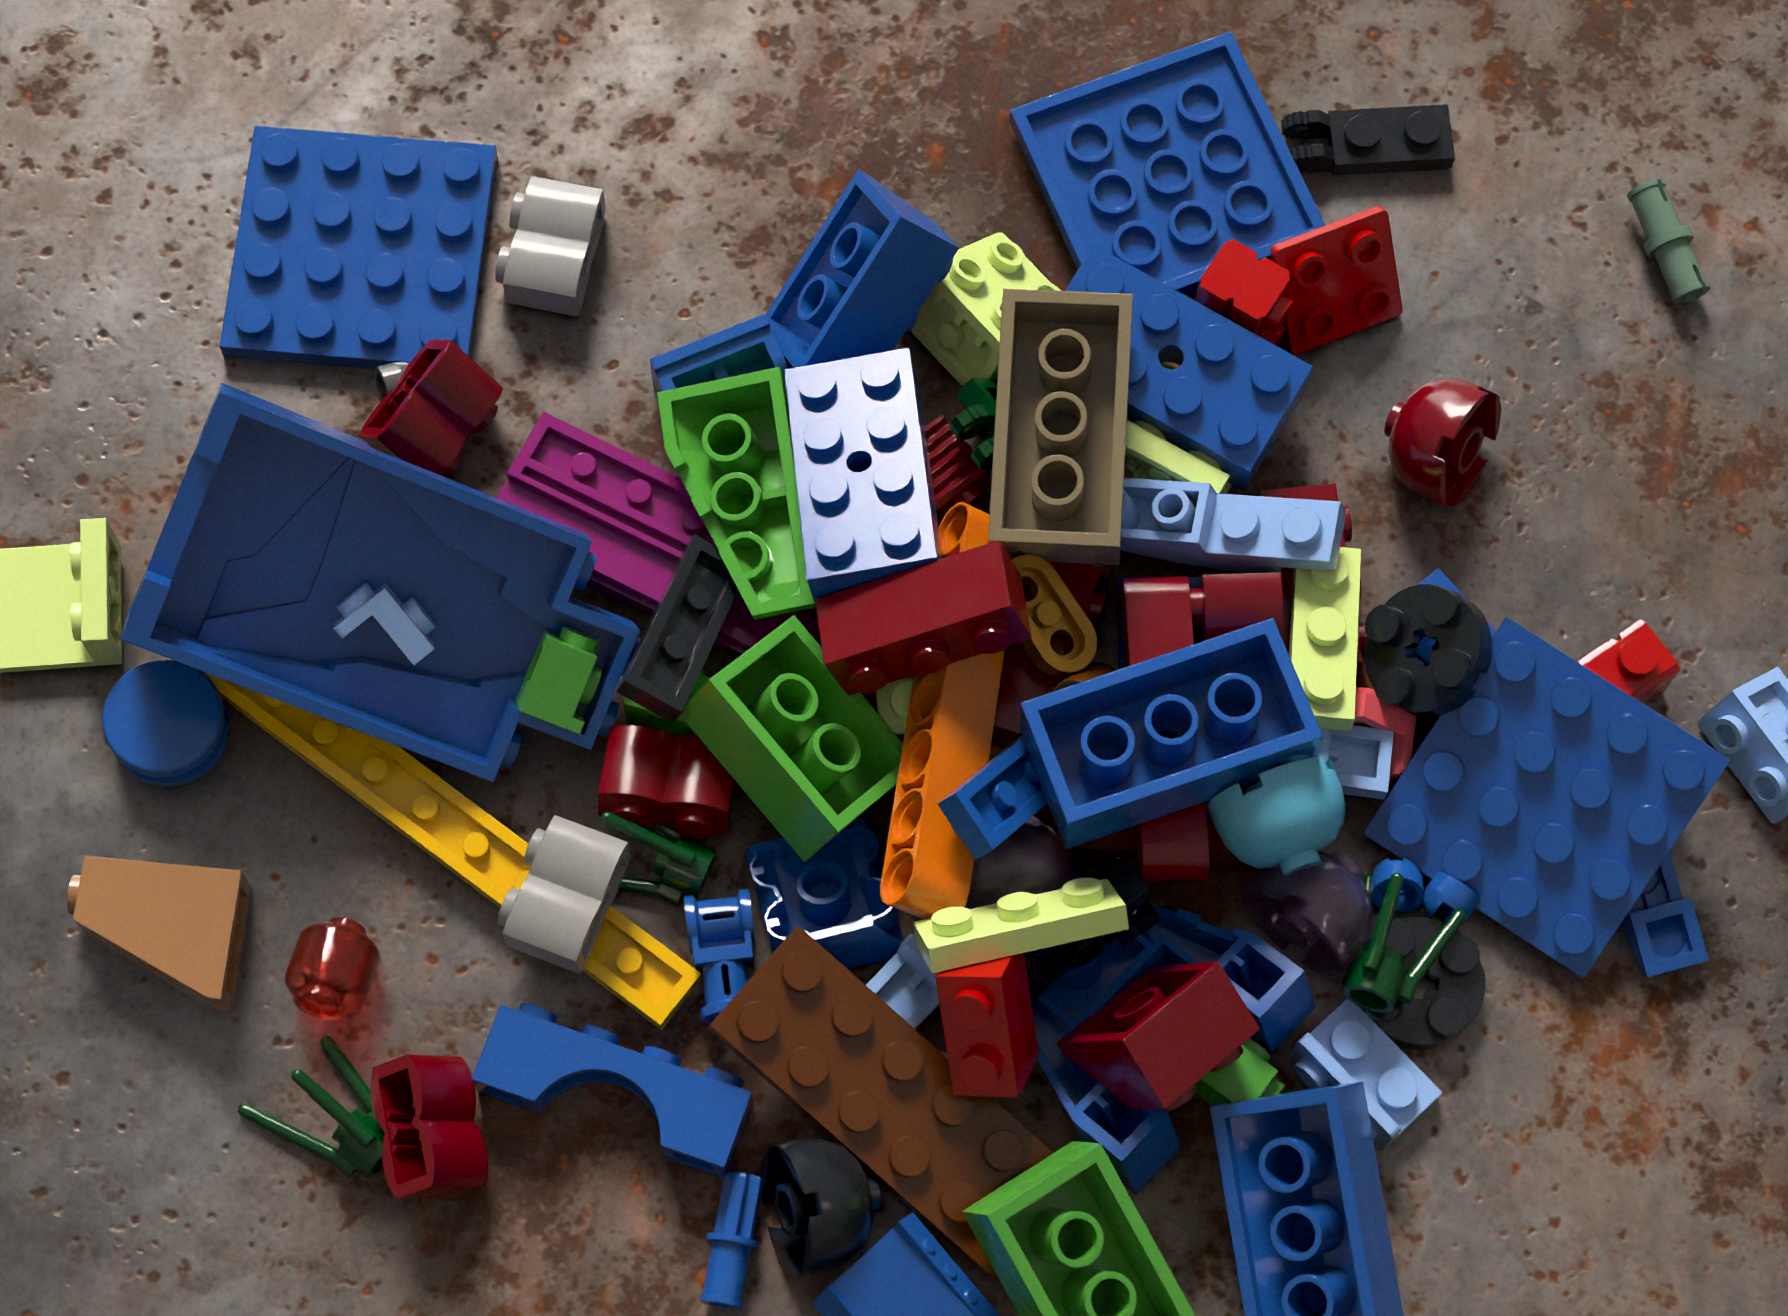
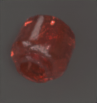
(332, 968)

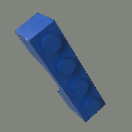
(535, 1061)

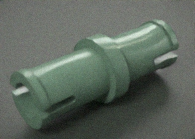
(1668, 241)

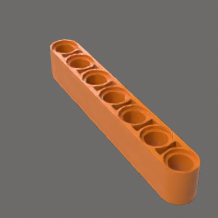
(942, 747)

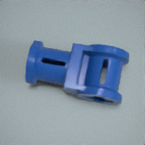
(721, 945)

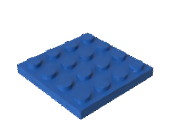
(1167, 164)
(357, 247)
(1548, 797)

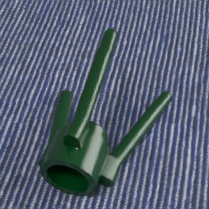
(679, 861)
(1377, 973)
(358, 1132)

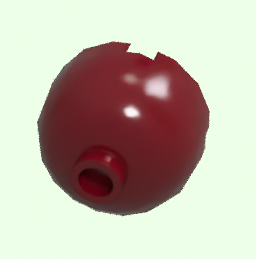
(1439, 437)

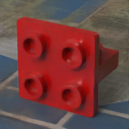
(1339, 279)

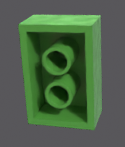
(796, 738)
(1074, 1241)

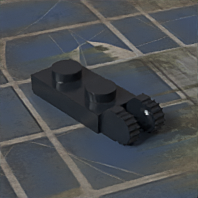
(1372, 139)

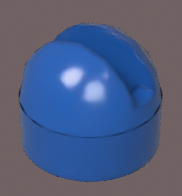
(1412, 891)
(1447, 896)

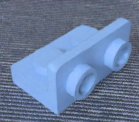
(1753, 734)
(1354, 1050)

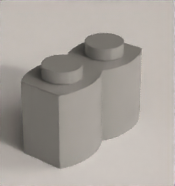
(552, 245)
(565, 893)

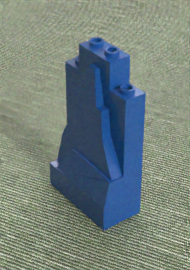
(296, 518)

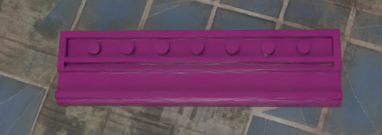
(634, 518)

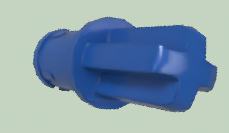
(732, 1241)

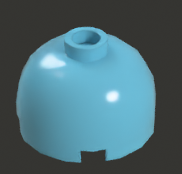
(1282, 816)

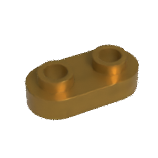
(1054, 612)

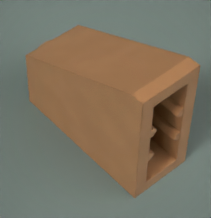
(168, 920)

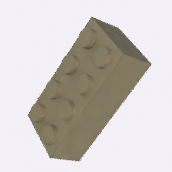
(1061, 425)

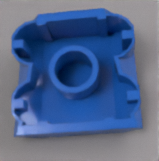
(828, 896)
(904, 1277)

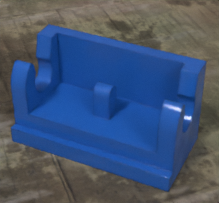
(721, 355)

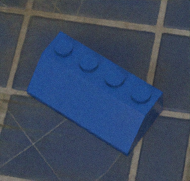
(1306, 1204)

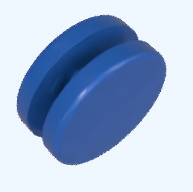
(166, 723)

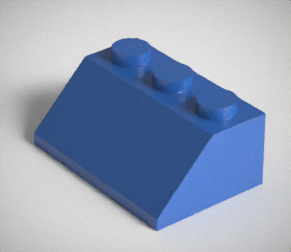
(860, 278)

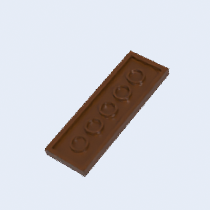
(876, 1088)

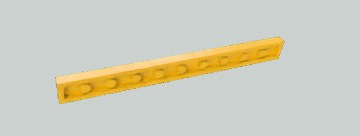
(463, 841)

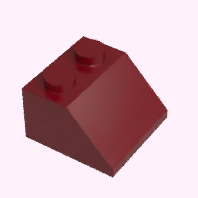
(1162, 1035)

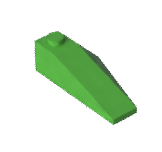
(739, 469)

